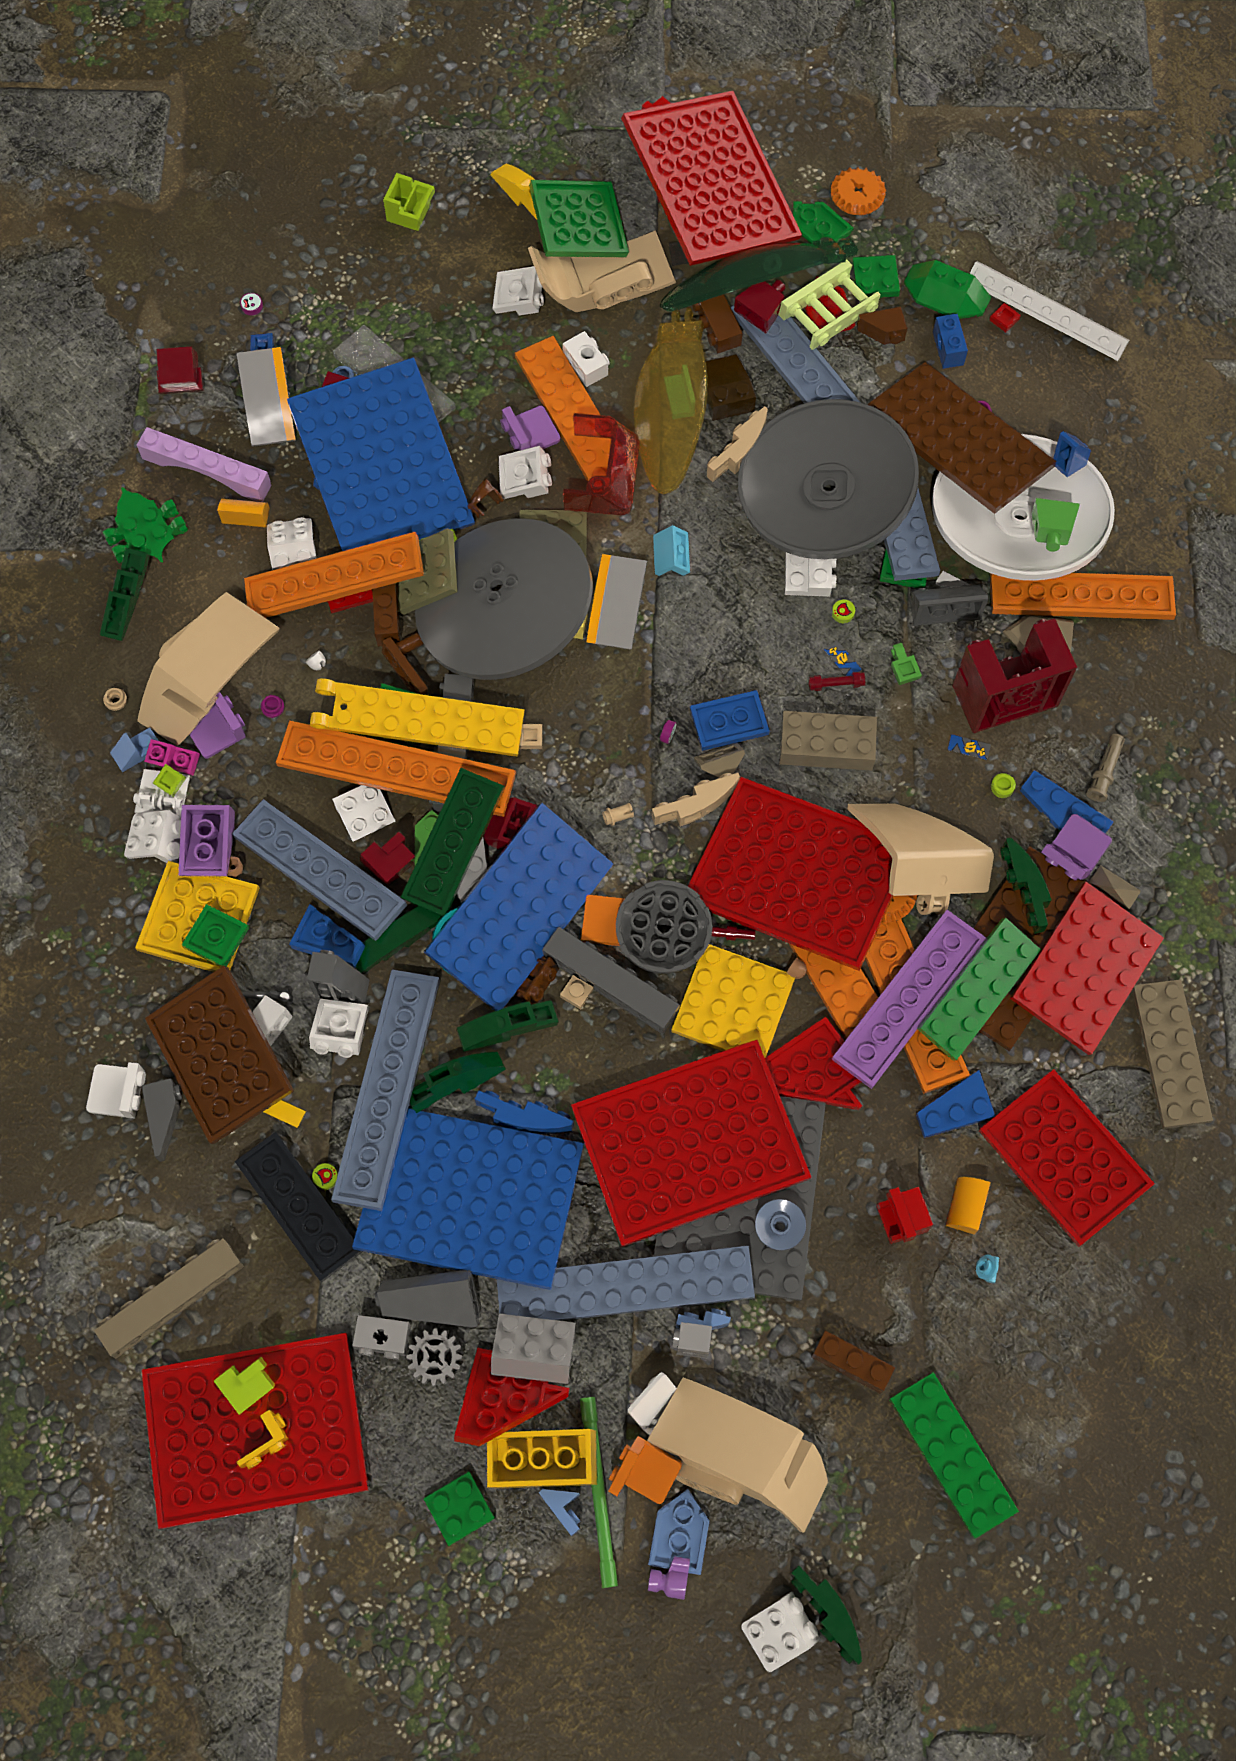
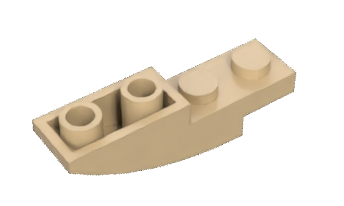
(743, 440)
(705, 799)

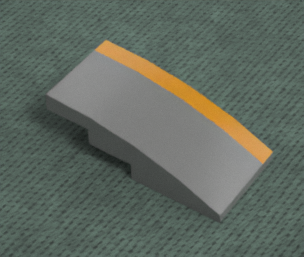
(266, 396)
(616, 601)

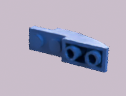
(533, 1119)

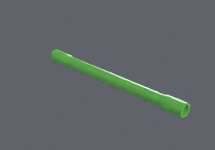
(607, 1563)

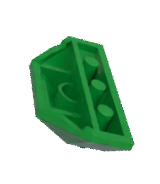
(947, 289)

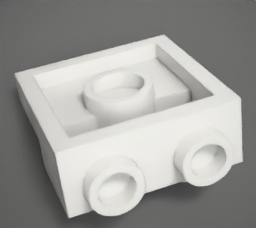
(518, 291)
(524, 473)
(809, 576)
(338, 1027)

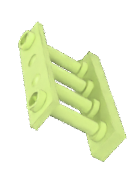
(825, 286)

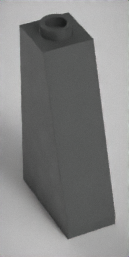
(431, 1298)

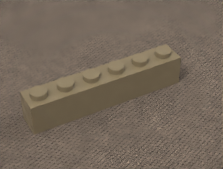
(168, 1298)

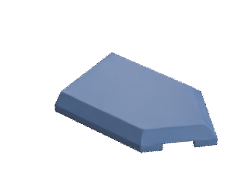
(680, 1532)

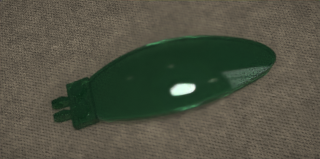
(754, 267)

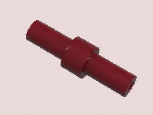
(732, 933)

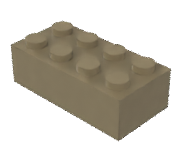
(828, 740)

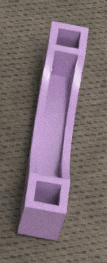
(171, 451)

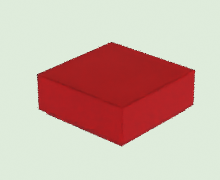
(1005, 317)

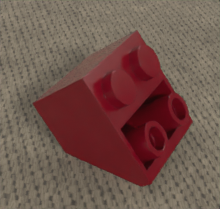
(503, 829)

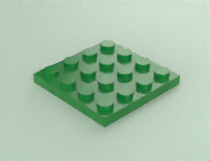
(578, 218)

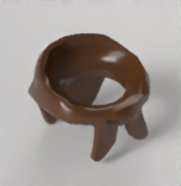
(484, 489)

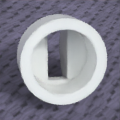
(316, 661)

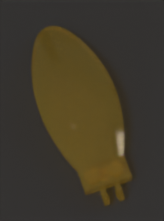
(671, 402)

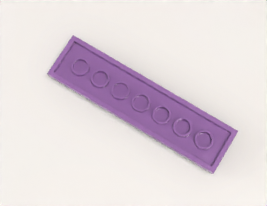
(908, 999)

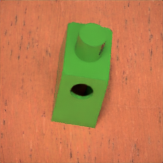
(1053, 522)

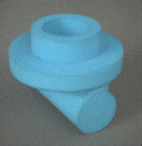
(987, 1268)

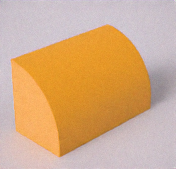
(243, 512)
(967, 1204)

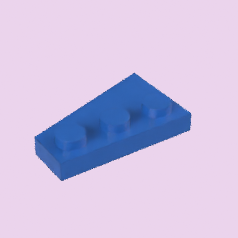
(319, 933)
(959, 1107)

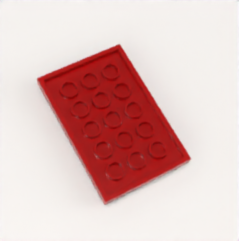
(1087, 968)
(1066, 1157)

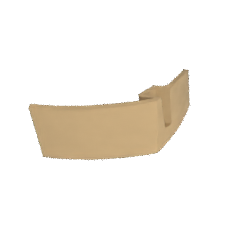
(605, 281)
(199, 664)
(740, 1451)

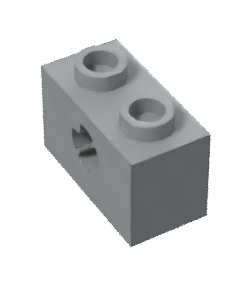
(396, 1332)
(692, 1340)

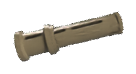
(1103, 776)

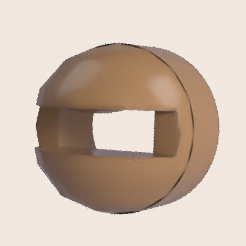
(238, 867)
(797, 969)

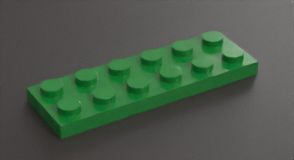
(979, 989)
(953, 1455)

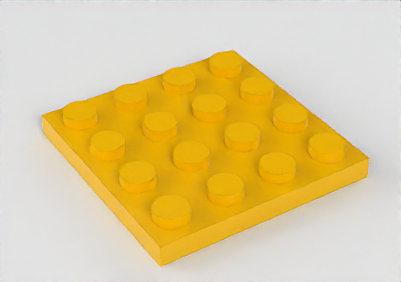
(178, 906)
(732, 1001)

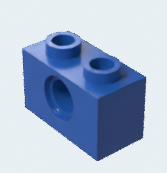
(950, 341)

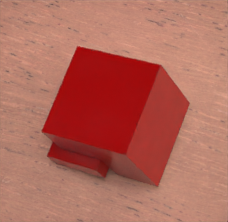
(904, 1215)

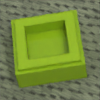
(169, 780)

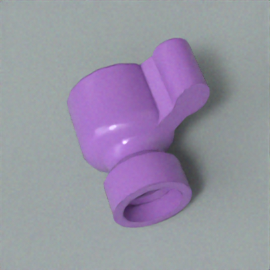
(673, 1582)

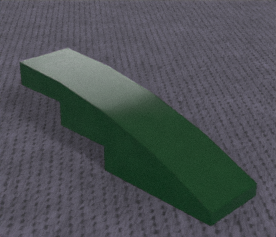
(125, 594)
(399, 934)

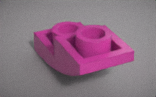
(175, 757)

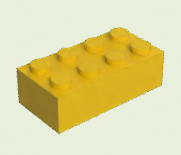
(542, 1459)

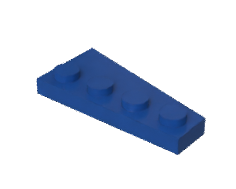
(1060, 804)

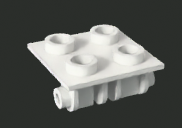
(155, 799)
(363, 811)

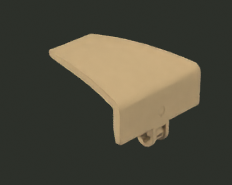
(927, 855)

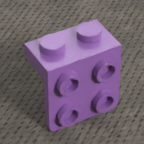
(529, 428)
(218, 728)
(1077, 847)

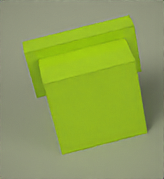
(407, 201)
(245, 1387)

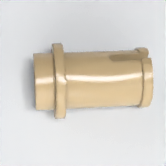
(617, 814)

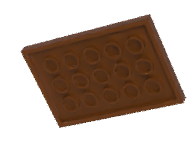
(219, 1055)

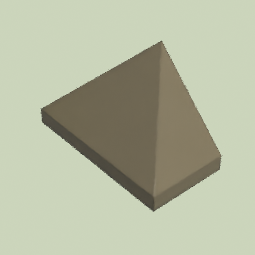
(721, 760)
(1115, 887)

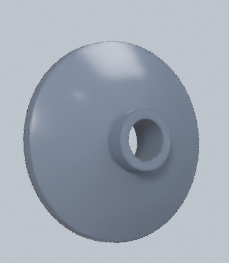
(783, 1212)

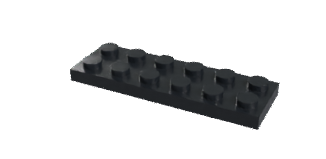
(298, 1206)

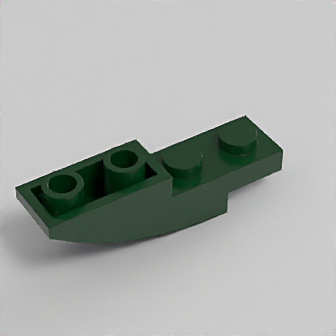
(1025, 875)
(506, 1022)
(460, 1073)
(837, 1623)

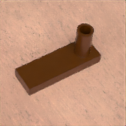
(395, 656)

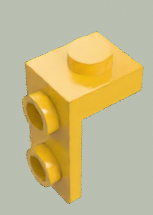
(275, 1425)

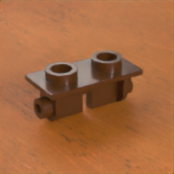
(543, 975)

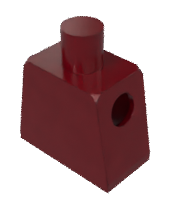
(760, 304)

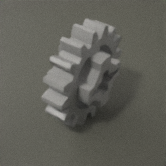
(443, 1348)

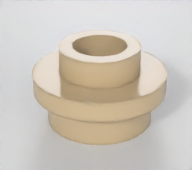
(112, 694)

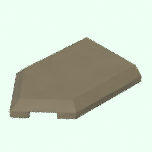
(1021, 629)

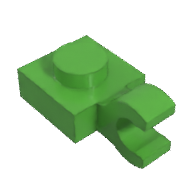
(904, 667)

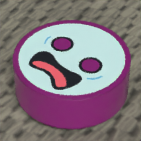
(251, 304)
(668, 731)

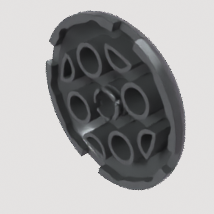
(669, 905)

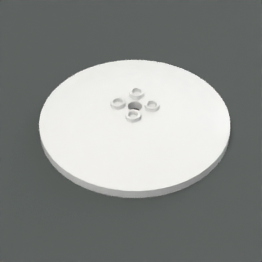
(1008, 545)

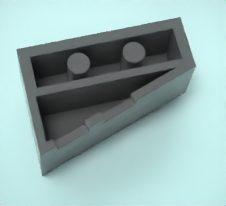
(336, 979)

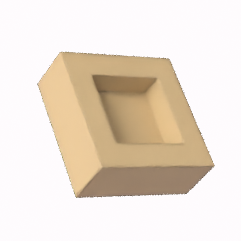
(531, 736)
(576, 992)

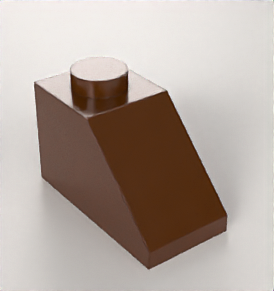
(884, 326)

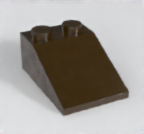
(729, 388)

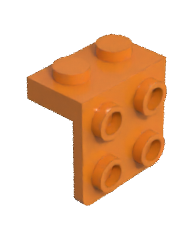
(645, 1471)

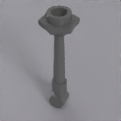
(274, 995)

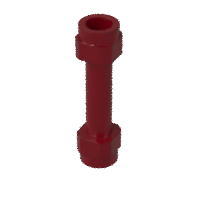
(856, 679)

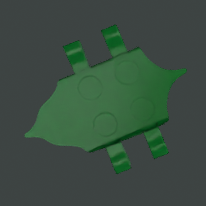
(143, 525)

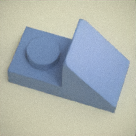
(132, 751)
(557, 1502)

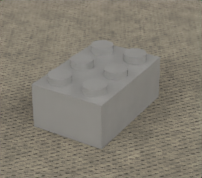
(533, 1348)

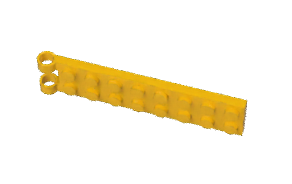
(420, 718)

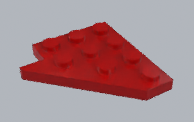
(807, 1071)
(500, 1402)

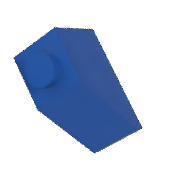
(1070, 454)

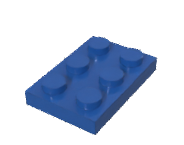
(729, 720)

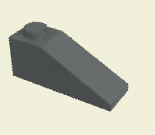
(162, 1112)

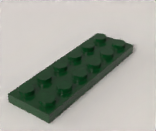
(453, 842)

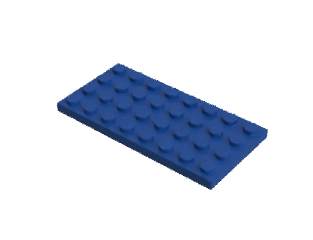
(518, 907)

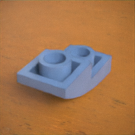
(715, 1318)

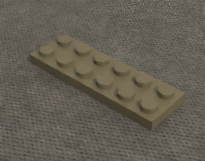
(1172, 1054)

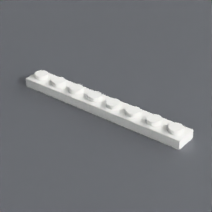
(1050, 312)

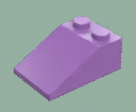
(206, 840)

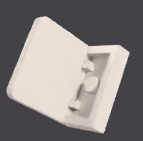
(290, 542)
(154, 836)
(116, 1090)
(652, 1402)
(781, 1632)

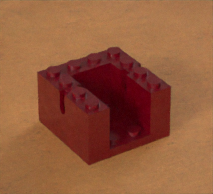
(1017, 686)

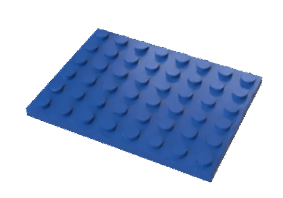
(380, 457)
(475, 1199)

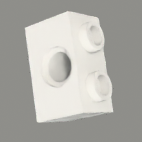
(590, 369)

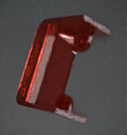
(615, 491)

